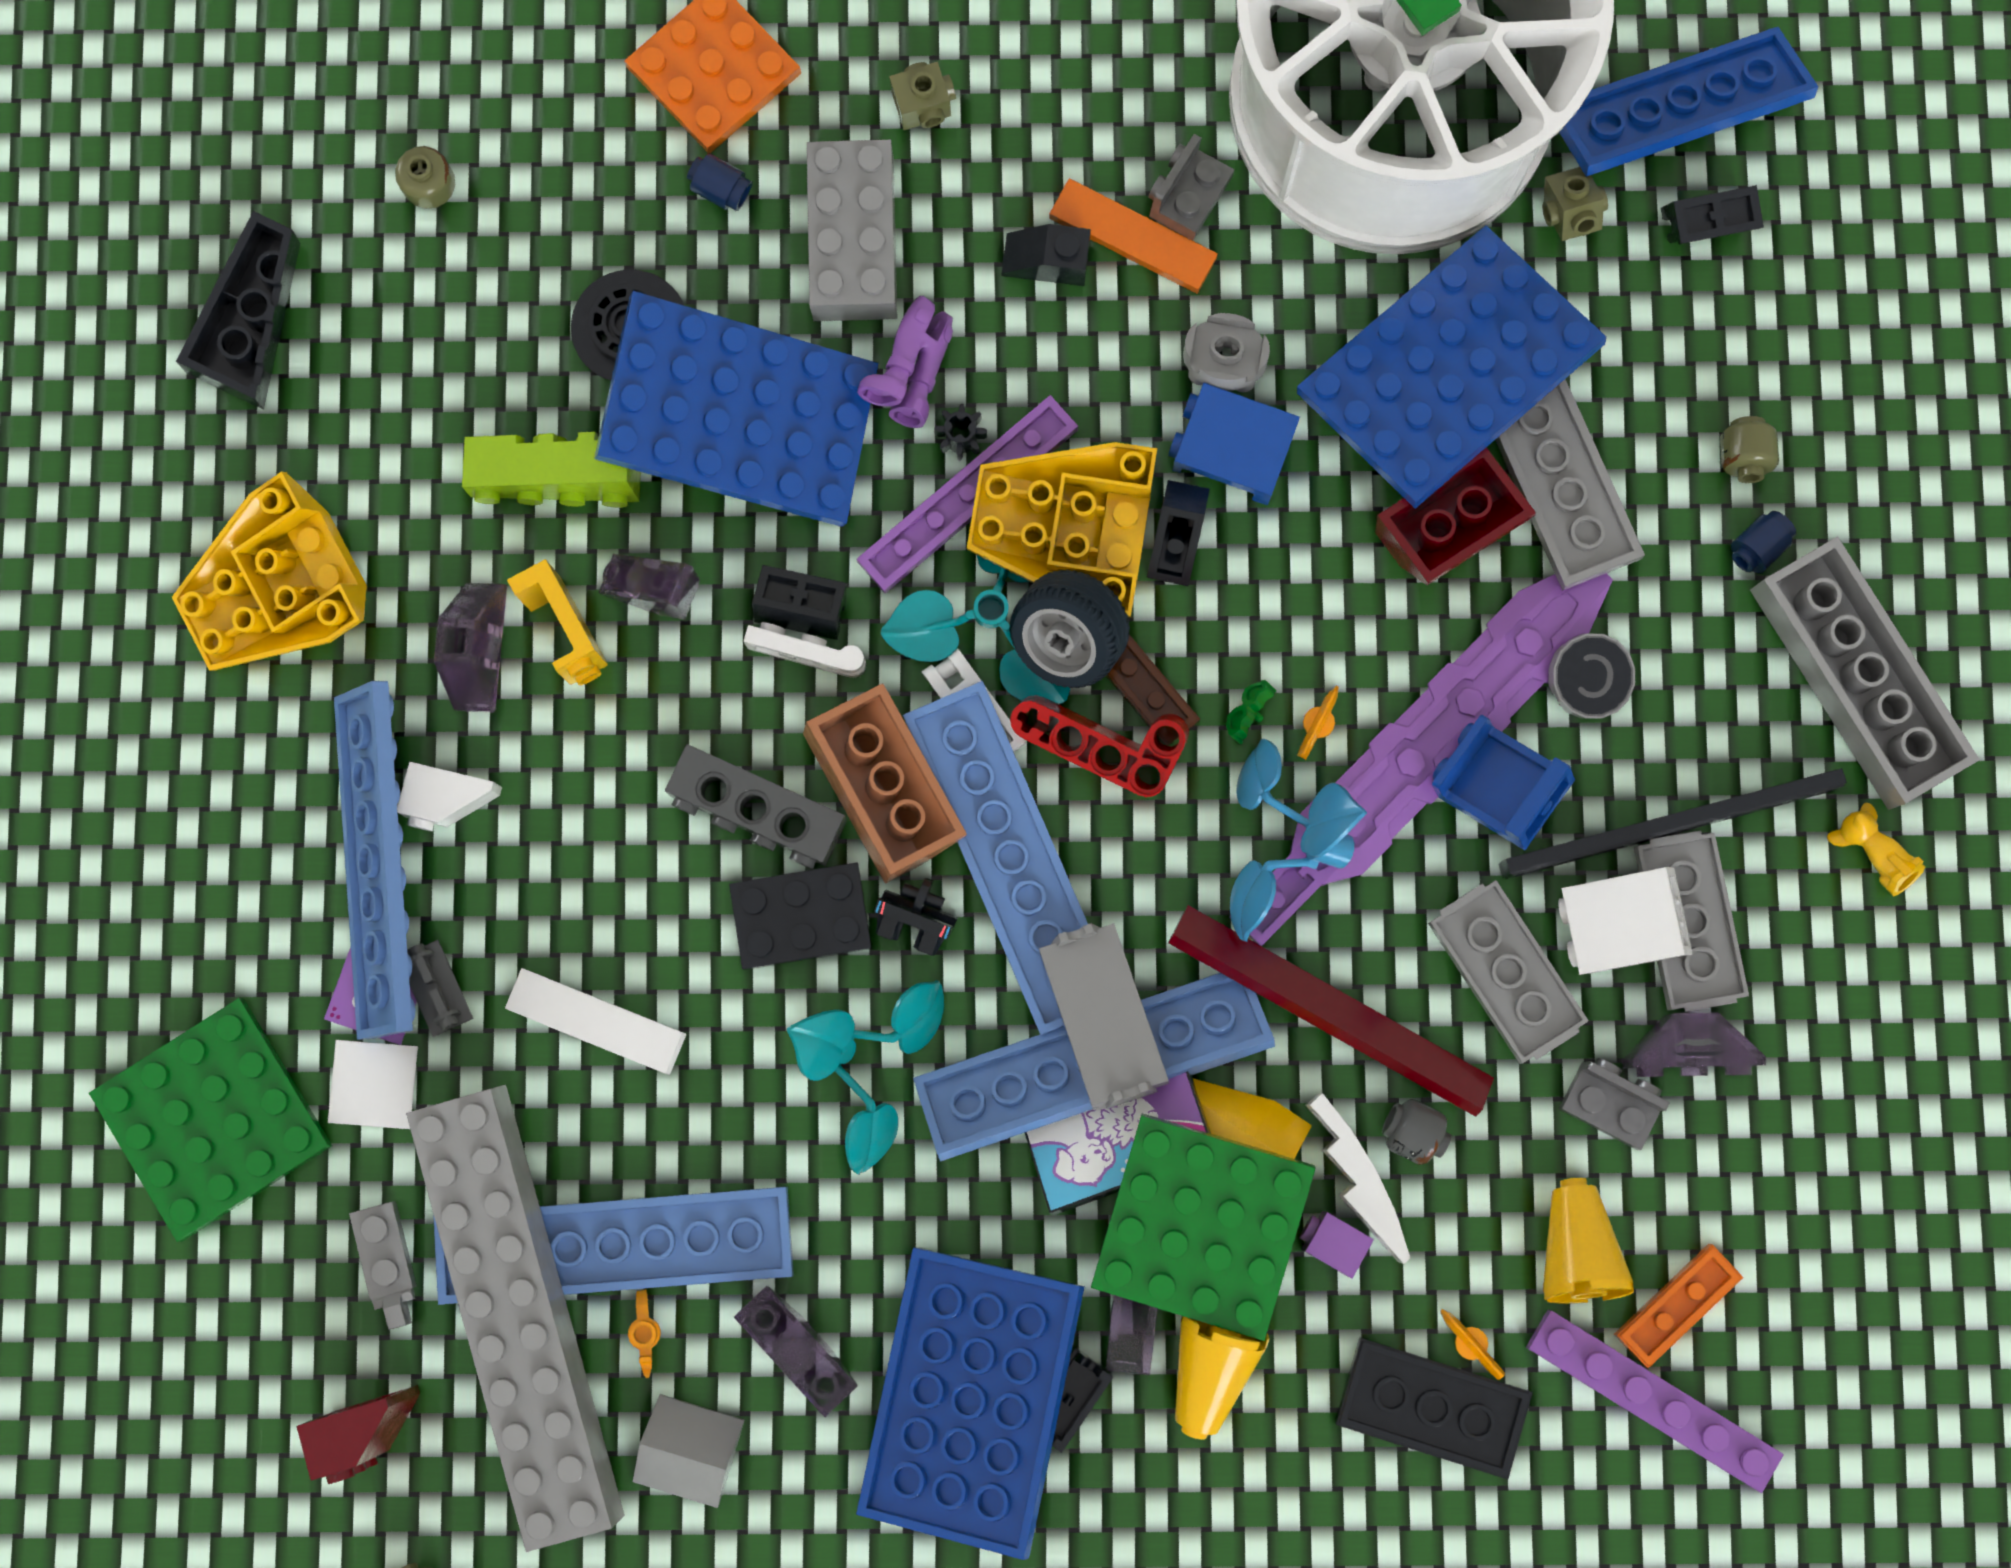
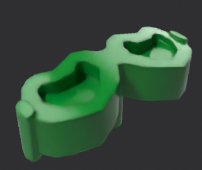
(1243, 716)

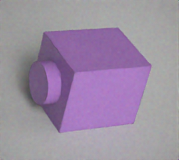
(1335, 1243)

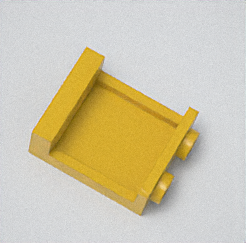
(543, 585)

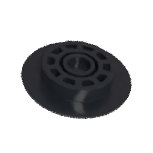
(613, 293)

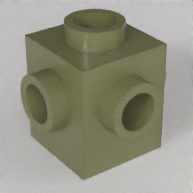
(922, 95)
(1573, 204)

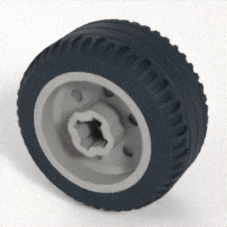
(1069, 628)

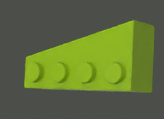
(545, 470)

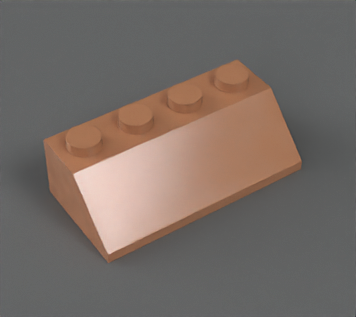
(883, 782)

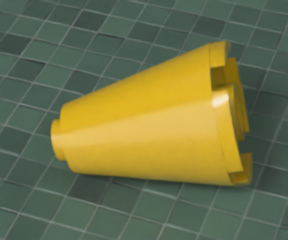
(1582, 1248)
(1211, 1374)

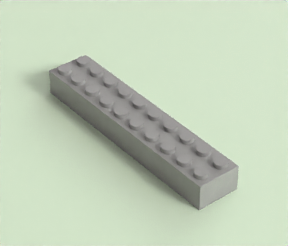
(516, 1318)

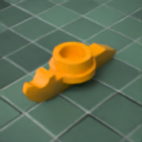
(1318, 723)
(644, 1332)
(1472, 1344)

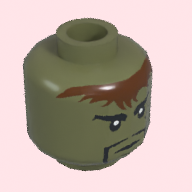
(425, 177)
(1749, 449)

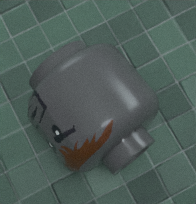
(1416, 1131)

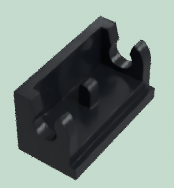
(1713, 215)
(799, 602)
(1082, 1389)

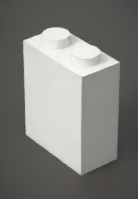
(1625, 921)

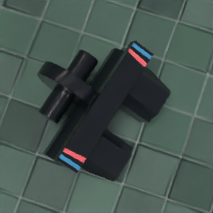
(918, 909)

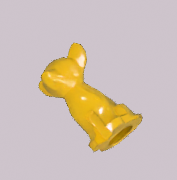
(1889, 858)

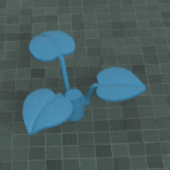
(1324, 841)

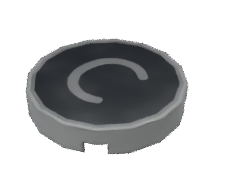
(1592, 676)

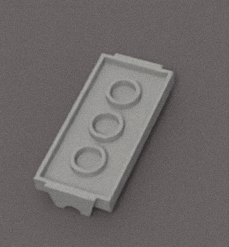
(1715, 969)
(1508, 972)
(1103, 1015)

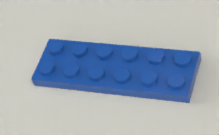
(1687, 100)

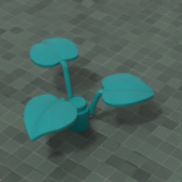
(926, 633)
(828, 1041)

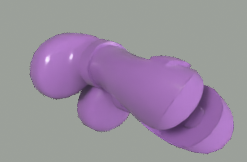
(920, 337)

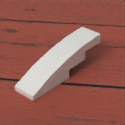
(595, 1021)
(1366, 1193)

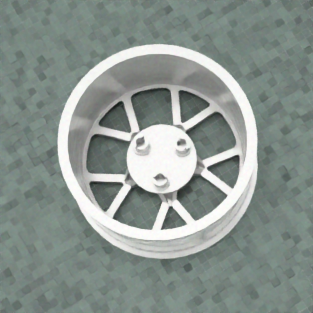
(1393, 201)

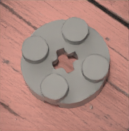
(1226, 372)

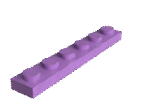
(952, 504)
(1654, 1401)

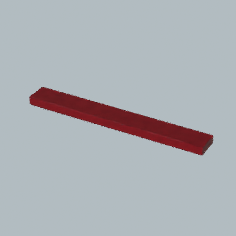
(1332, 1011)

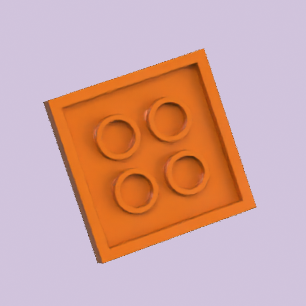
(712, 69)

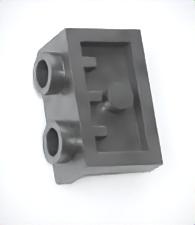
(1189, 190)
(1613, 1103)

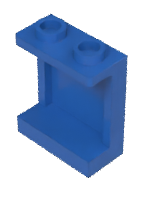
(1234, 441)
(1501, 782)

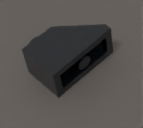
(1047, 254)
(1178, 533)

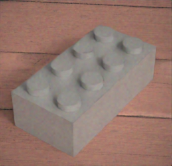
(851, 230)

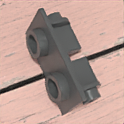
(437, 989)

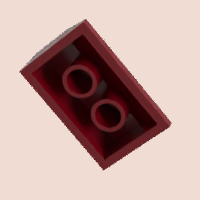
(1455, 520)
(354, 1436)

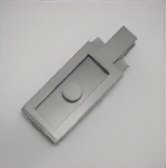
(385, 1261)

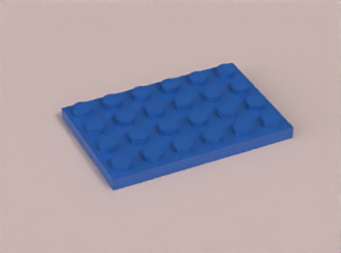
(1451, 366)
(735, 410)
(970, 1402)

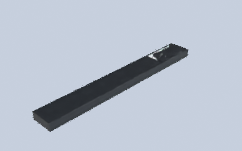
(1672, 824)

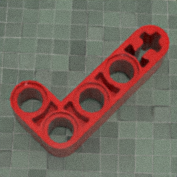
(1096, 736)

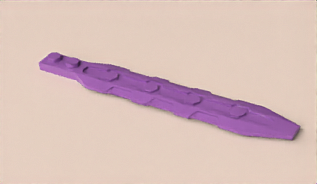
(1398, 768)

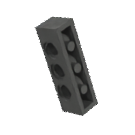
(699, 769)

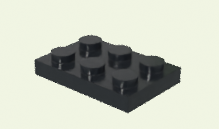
(800, 916)

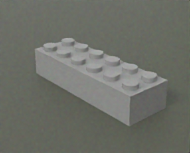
(1864, 674)

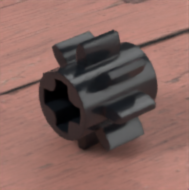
(960, 420)

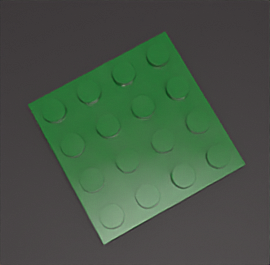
(210, 1119)
(1203, 1226)

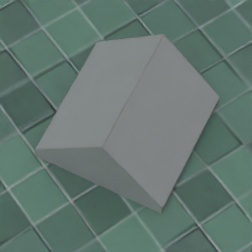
(687, 1450)

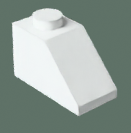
(441, 796)

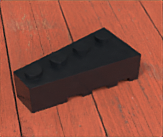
(244, 315)

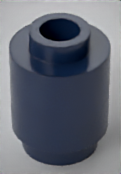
(719, 182)
(1763, 542)

